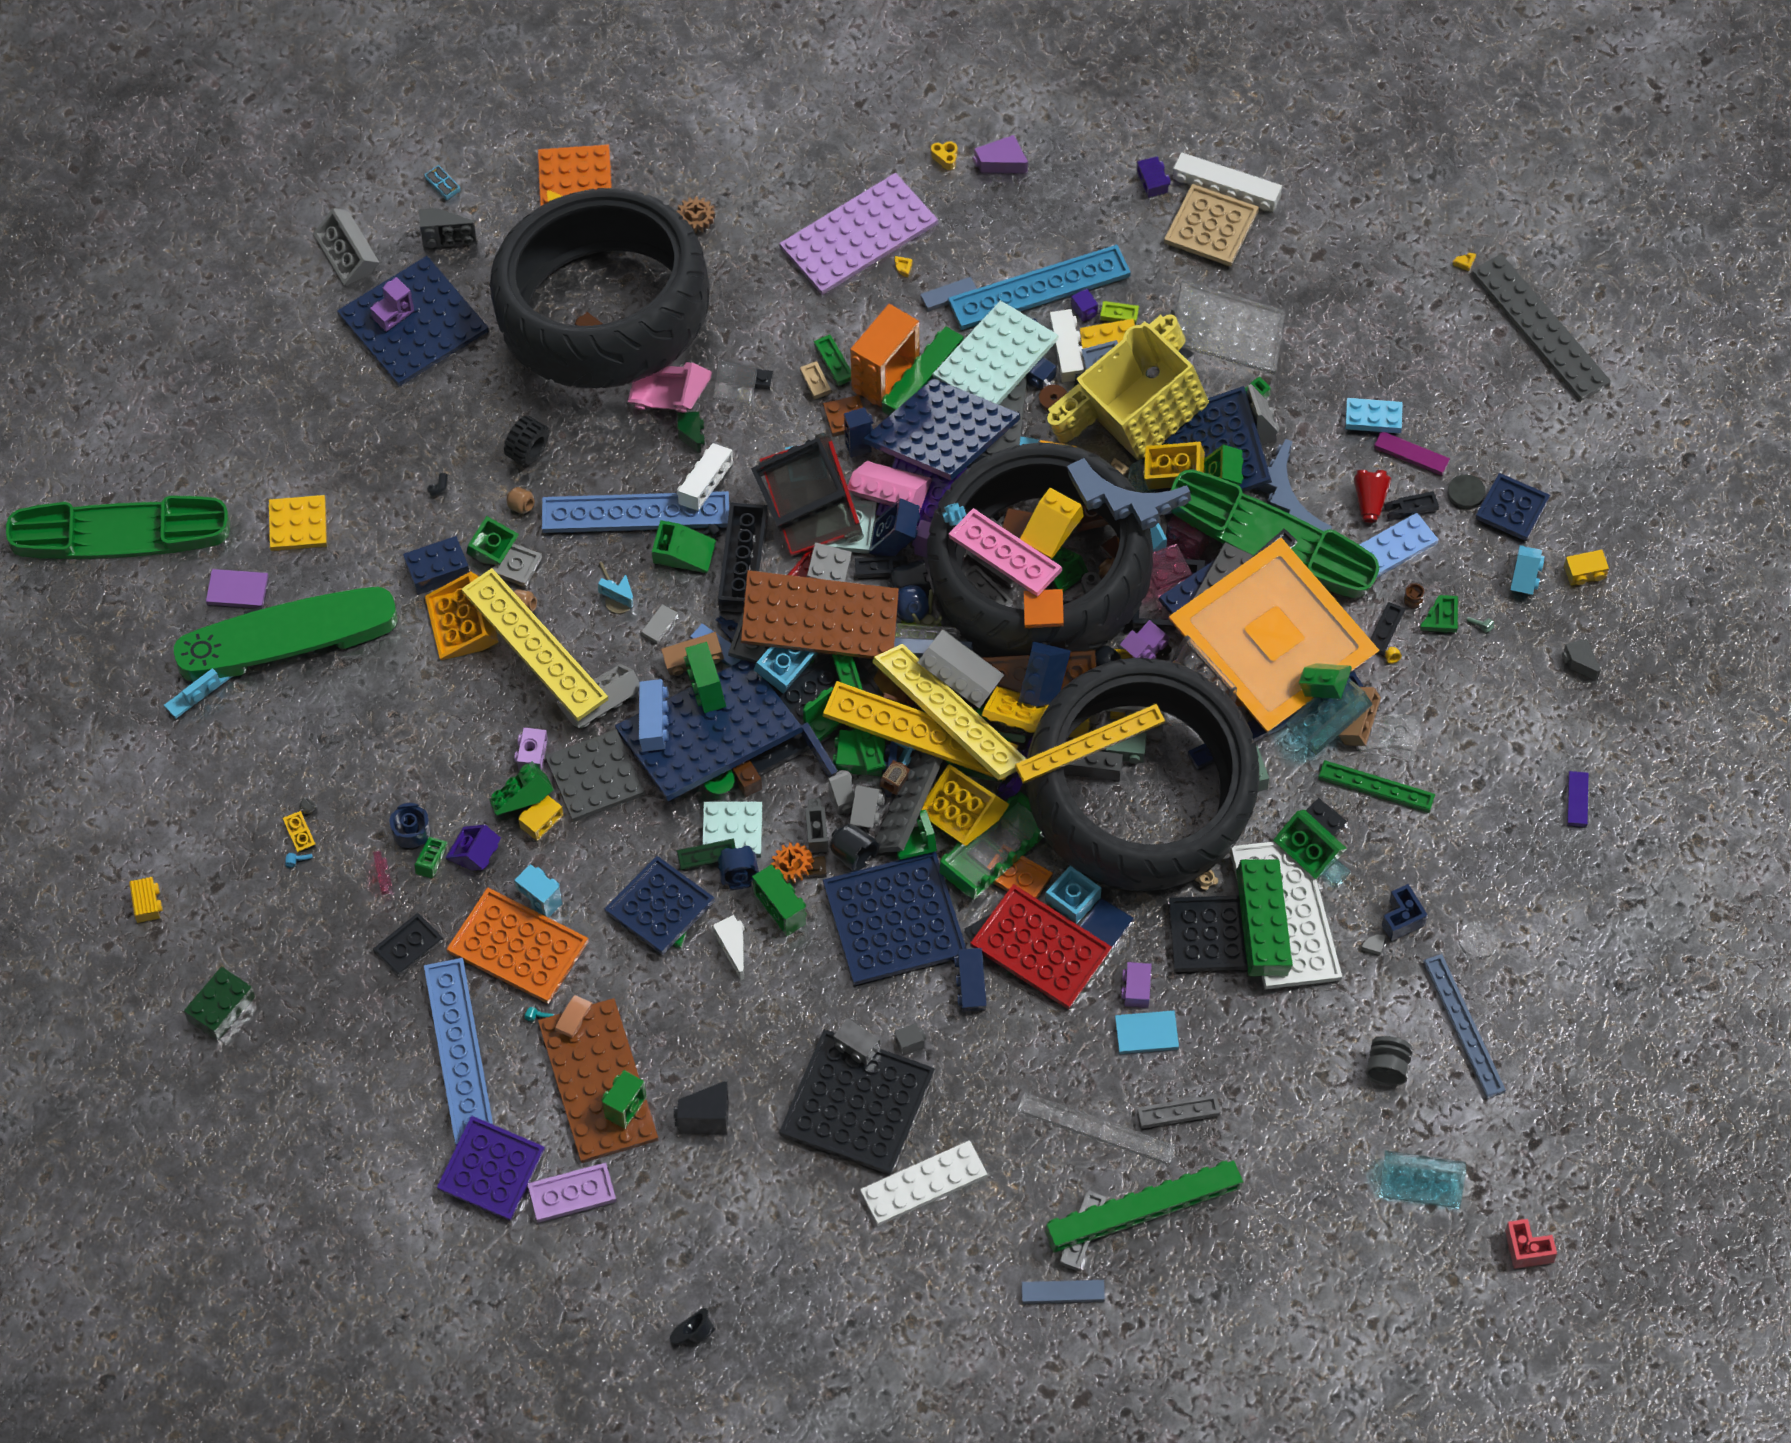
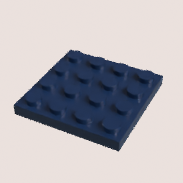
(659, 905)

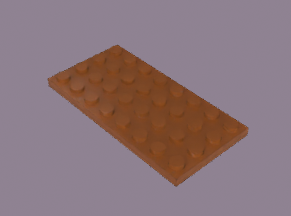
(818, 615)
(585, 1071)

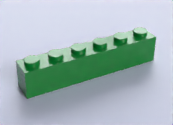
(922, 369)

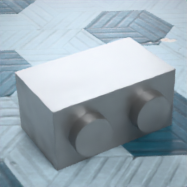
(856, 1042)

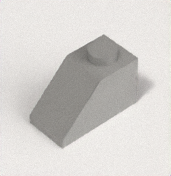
(841, 793)

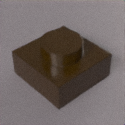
(819, 868)

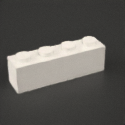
(1067, 347)
(705, 476)

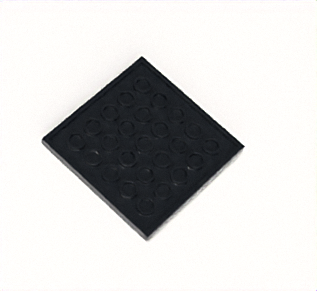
(857, 1107)

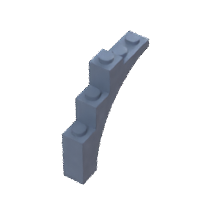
(1280, 490)
(1121, 502)

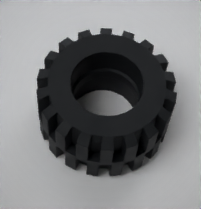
(526, 440)

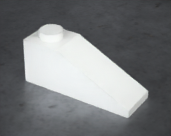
(730, 937)

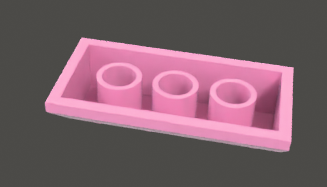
(888, 484)

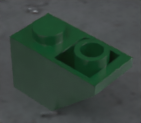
(690, 429)

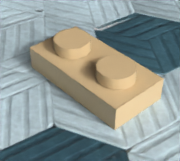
(815, 380)

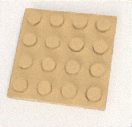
(1211, 225)

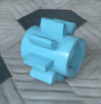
(953, 514)

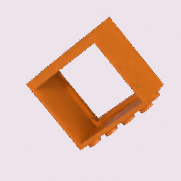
(884, 354)

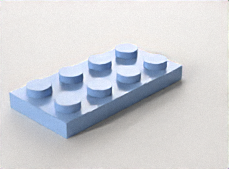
(1400, 543)

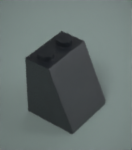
(704, 1111)

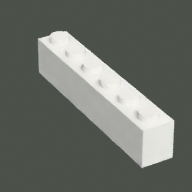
(1227, 181)

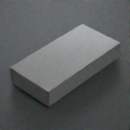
(659, 624)

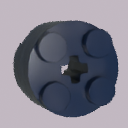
(410, 825)
(737, 867)

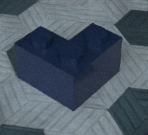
(1407, 913)

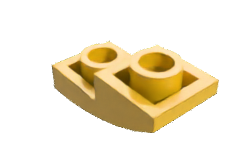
(298, 831)

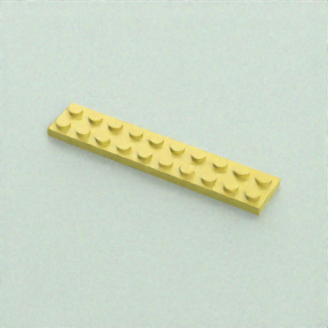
(535, 644)
(949, 711)

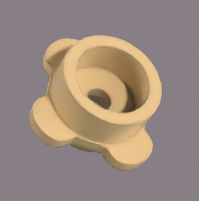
(1212, 880)

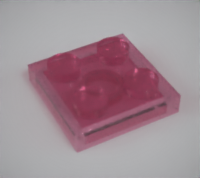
(1169, 567)

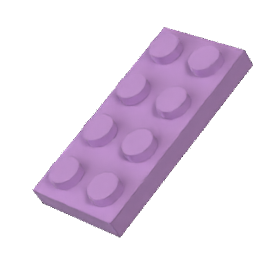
(571, 1192)

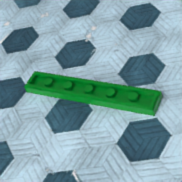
(1376, 786)

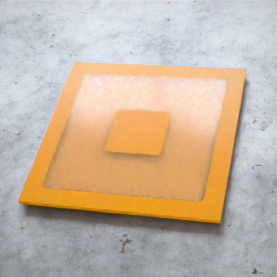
(1267, 627)

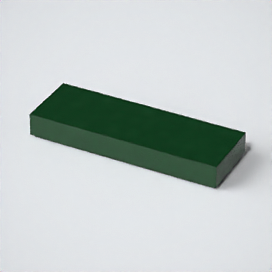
(703, 853)

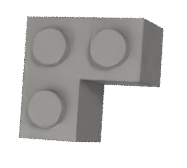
(866, 805)

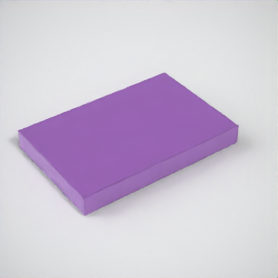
(237, 588)

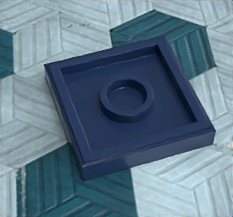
(1107, 922)

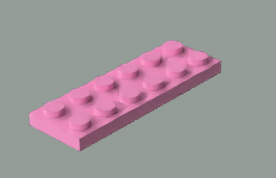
(1005, 552)

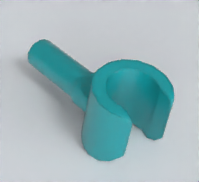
(532, 1012)

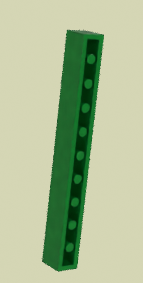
(1143, 1206)

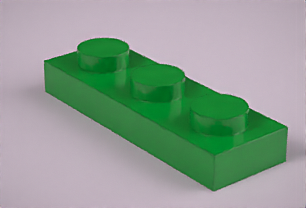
(833, 359)

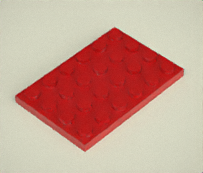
(1041, 946)

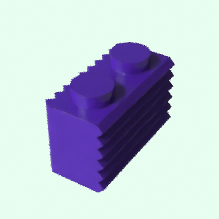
(1153, 176)

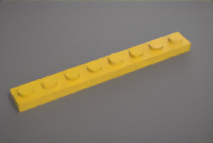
(1089, 743)

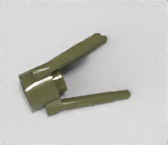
(928, 619)

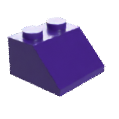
(474, 847)

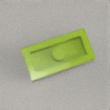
(1118, 312)

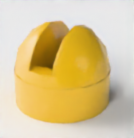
(1392, 655)

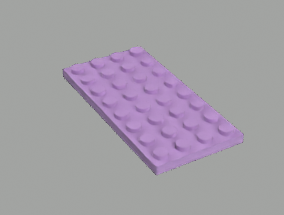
(858, 233)

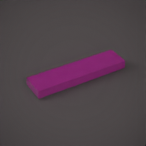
(1412, 453)

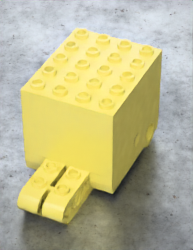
(1125, 400)

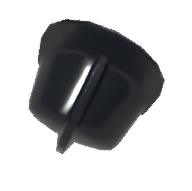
(694, 1328)

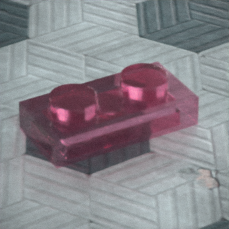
(381, 865)

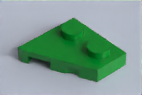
(1443, 615)

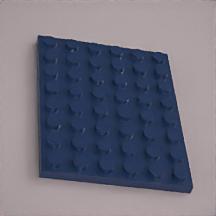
(714, 741)

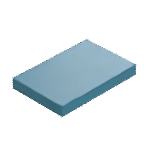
(1146, 1032)

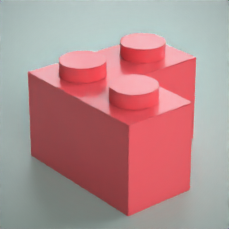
(1527, 1250)

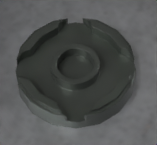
(1466, 491)

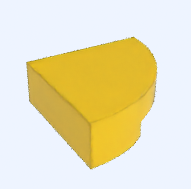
(1465, 261)
(903, 265)

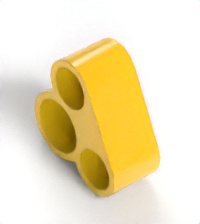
(944, 158)

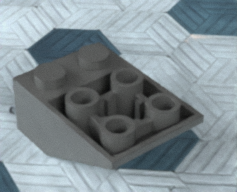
(445, 228)

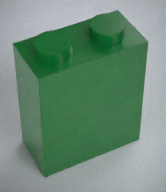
(849, 754)

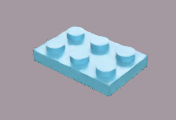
(1373, 415)

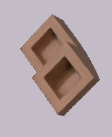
(572, 1016)

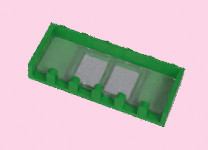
(994, 851)

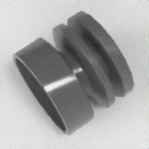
(1389, 1060)

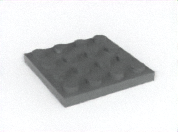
(594, 775)

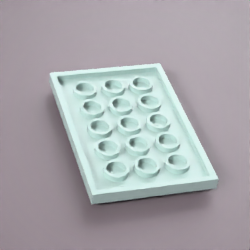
(996, 354)

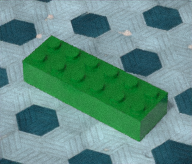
(1264, 917)

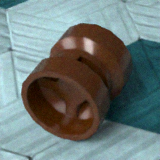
(1414, 595)

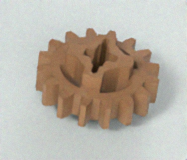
(697, 213)

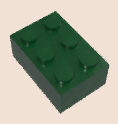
(219, 1003)

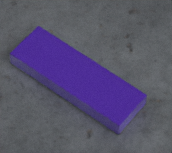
(1577, 799)

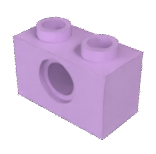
(533, 739)

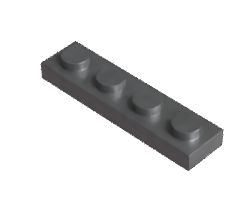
(1178, 1111)
(1074, 1255)

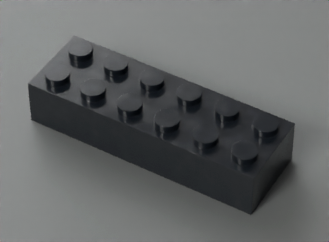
(742, 552)

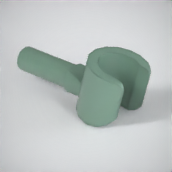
(1486, 626)

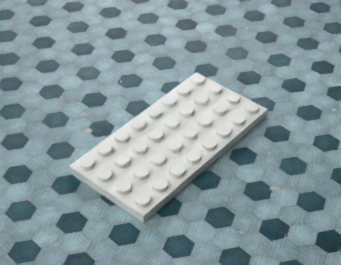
(1308, 928)

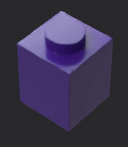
(1084, 305)

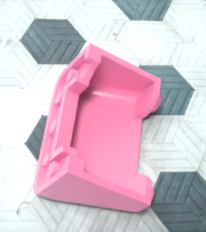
(670, 388)

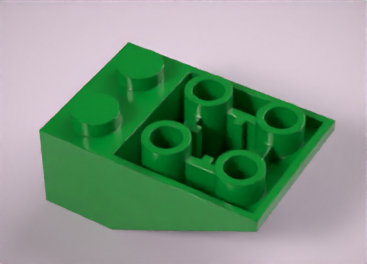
(682, 547)
(524, 789)

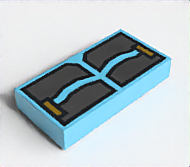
(442, 182)

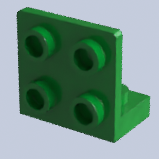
(1072, 568)
(814, 717)
(921, 838)

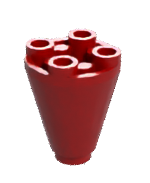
(1371, 493)

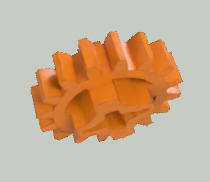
(792, 863)

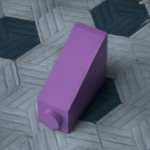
(1001, 157)

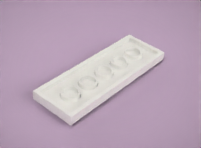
(923, 1183)

